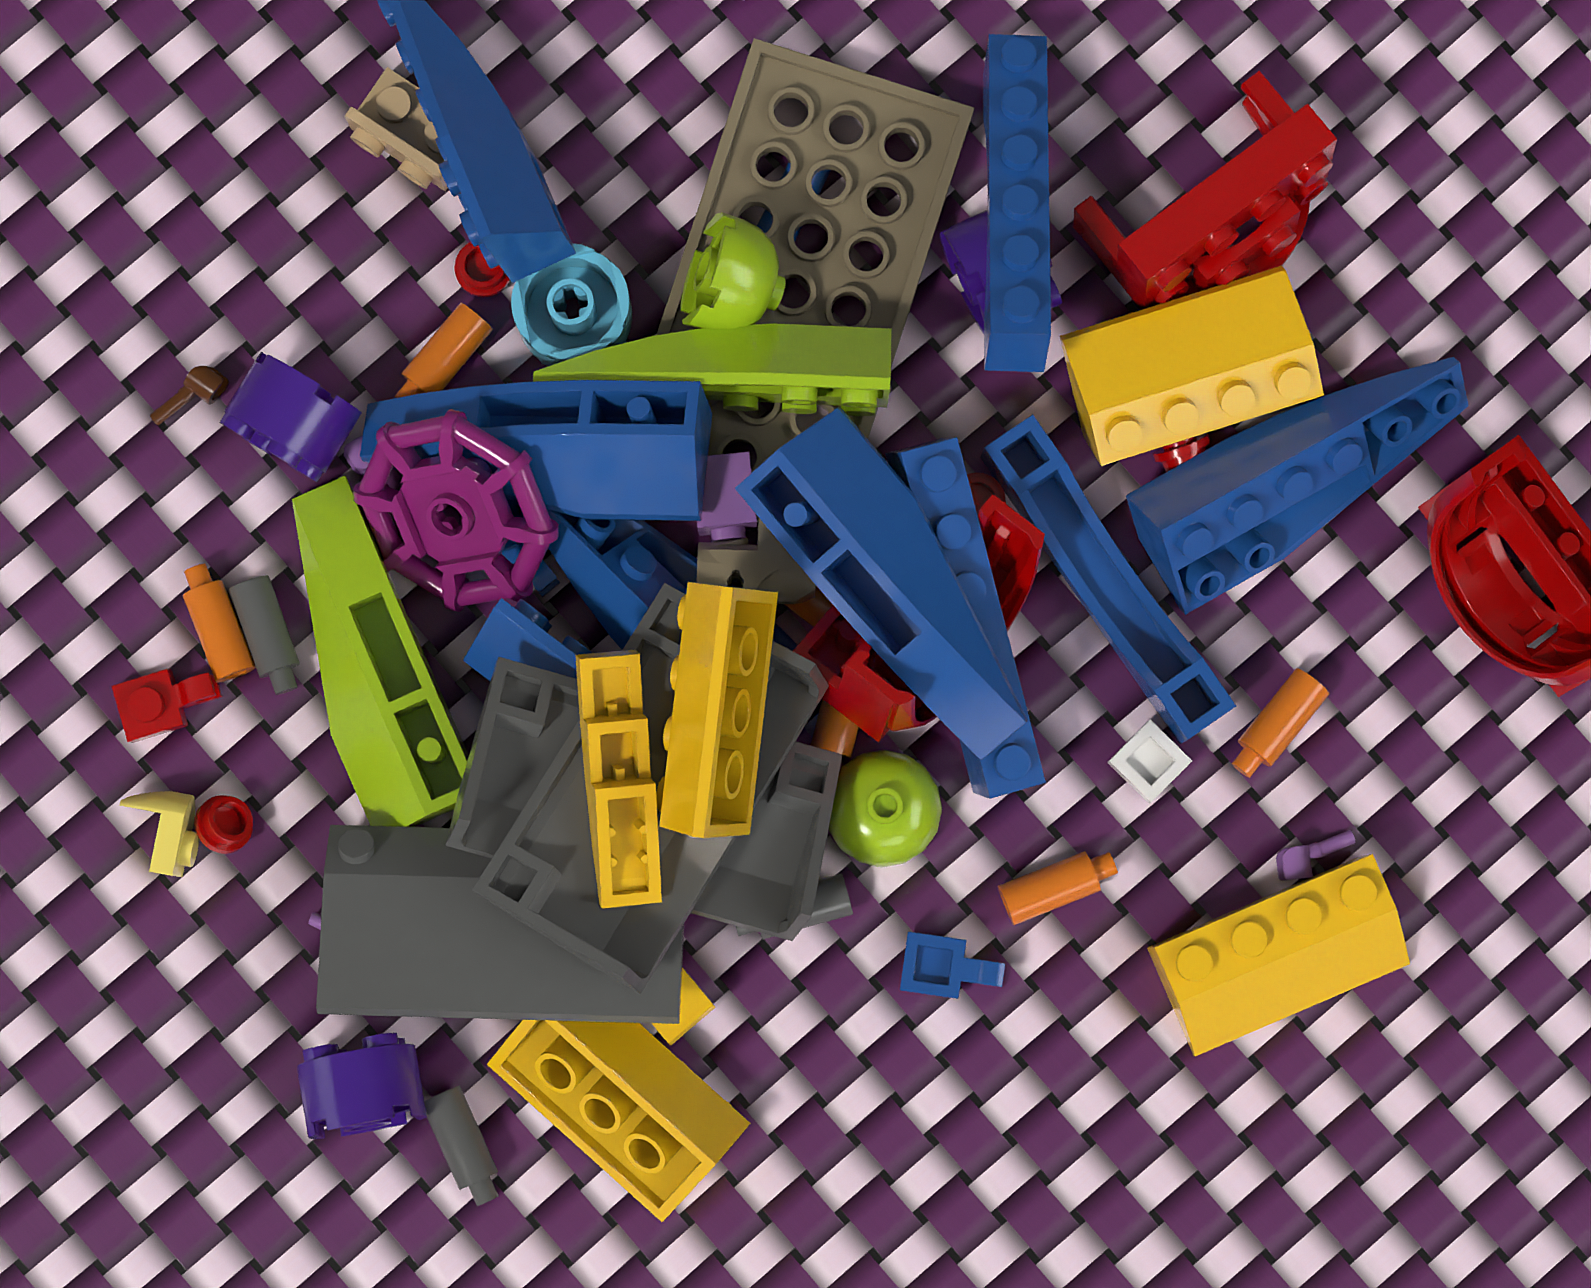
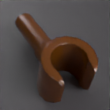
(200, 381)

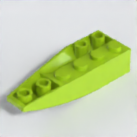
(754, 365)
(373, 670)

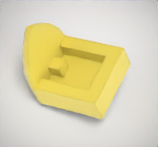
(175, 841)

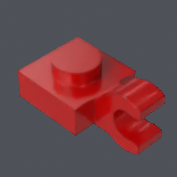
(157, 704)

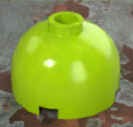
(733, 277)
(884, 808)

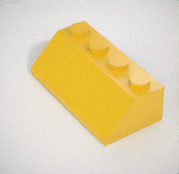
(1191, 366)
(716, 710)
(1281, 954)
(622, 1104)

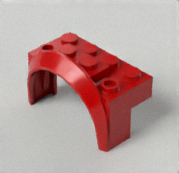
(1266, 181)
(1482, 588)
(864, 685)

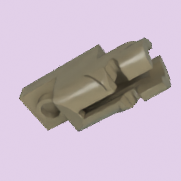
(756, 567)

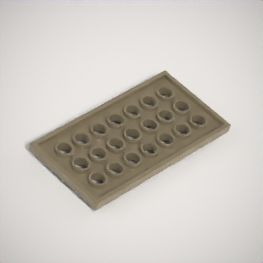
(903, 237)

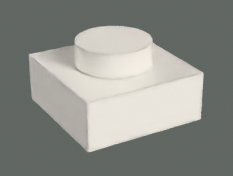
(1149, 761)

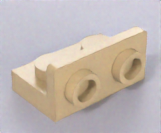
(396, 123)

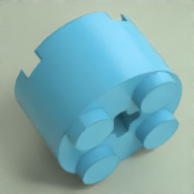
(542, 297)

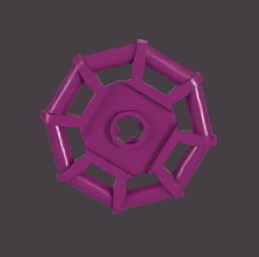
(474, 492)

